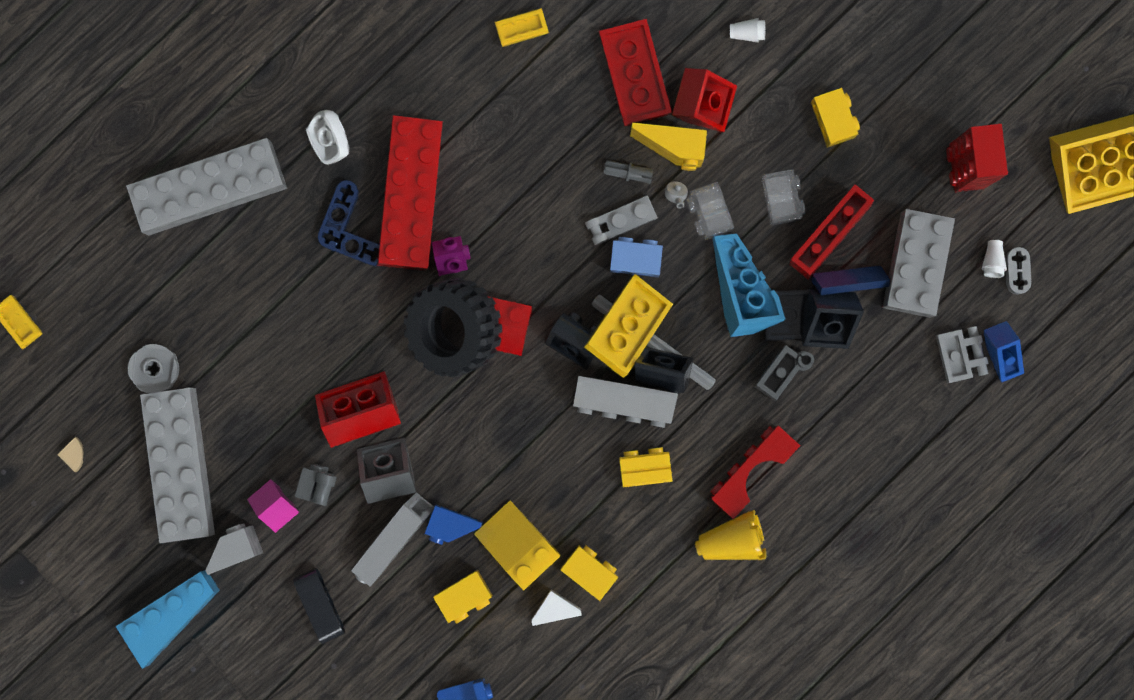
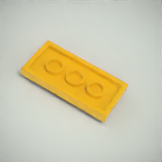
(628, 325)

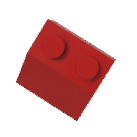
(704, 99)
(515, 323)

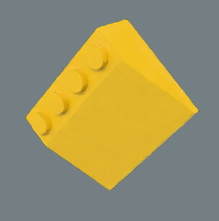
(1095, 163)

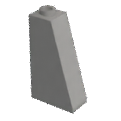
(392, 539)

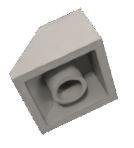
(236, 546)

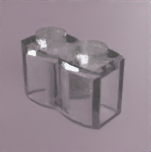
(710, 211)

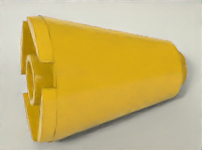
(733, 540)

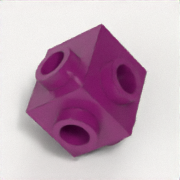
(450, 255)

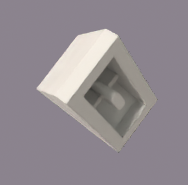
(555, 608)

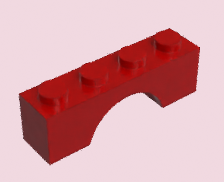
(732, 494)

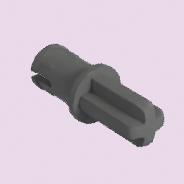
(628, 171)

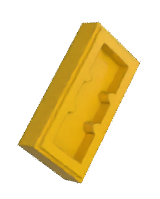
(521, 27)
(18, 322)

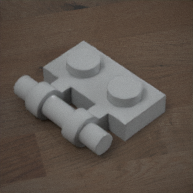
(955, 356)

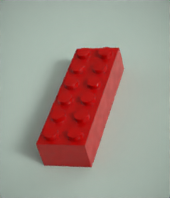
(409, 193)

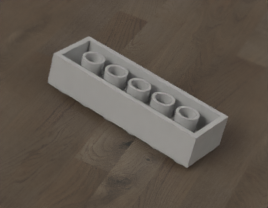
(206, 187)
(177, 465)

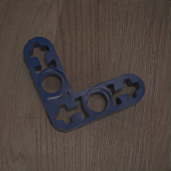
(339, 227)

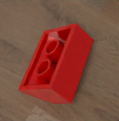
(357, 409)

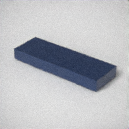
(850, 280)

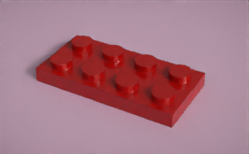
(635, 72)

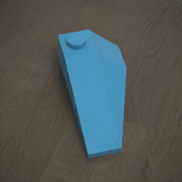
(745, 295)

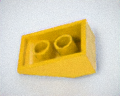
(676, 144)
(517, 545)

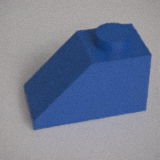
(1004, 351)
(449, 525)

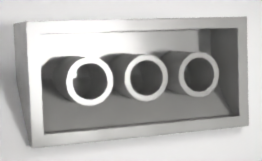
(624, 400)

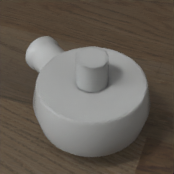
(676, 193)

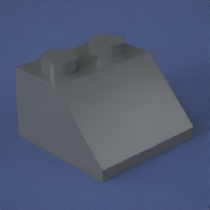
(385, 470)

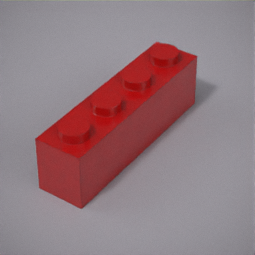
(831, 232)

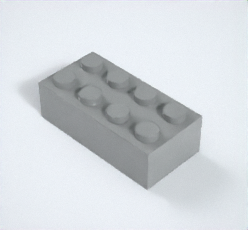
(918, 263)

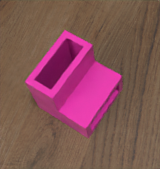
(272, 506)

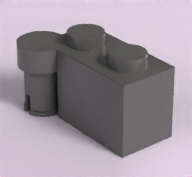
(782, 371)
(315, 484)

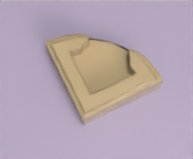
(73, 454)

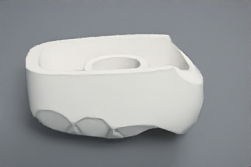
(328, 137)

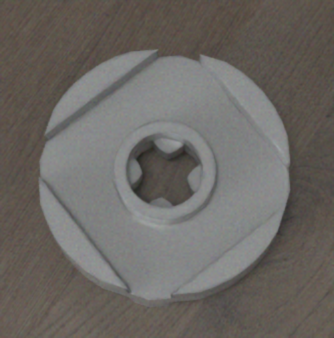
(145, 357)

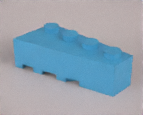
(160, 622)

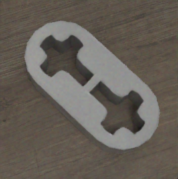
(1024, 270)

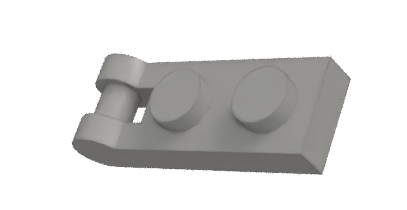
(622, 220)

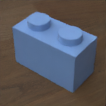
(636, 258)

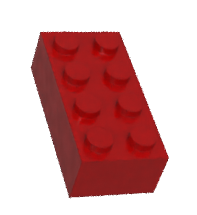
(977, 158)

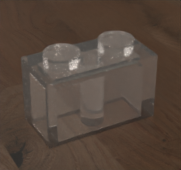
(782, 197)

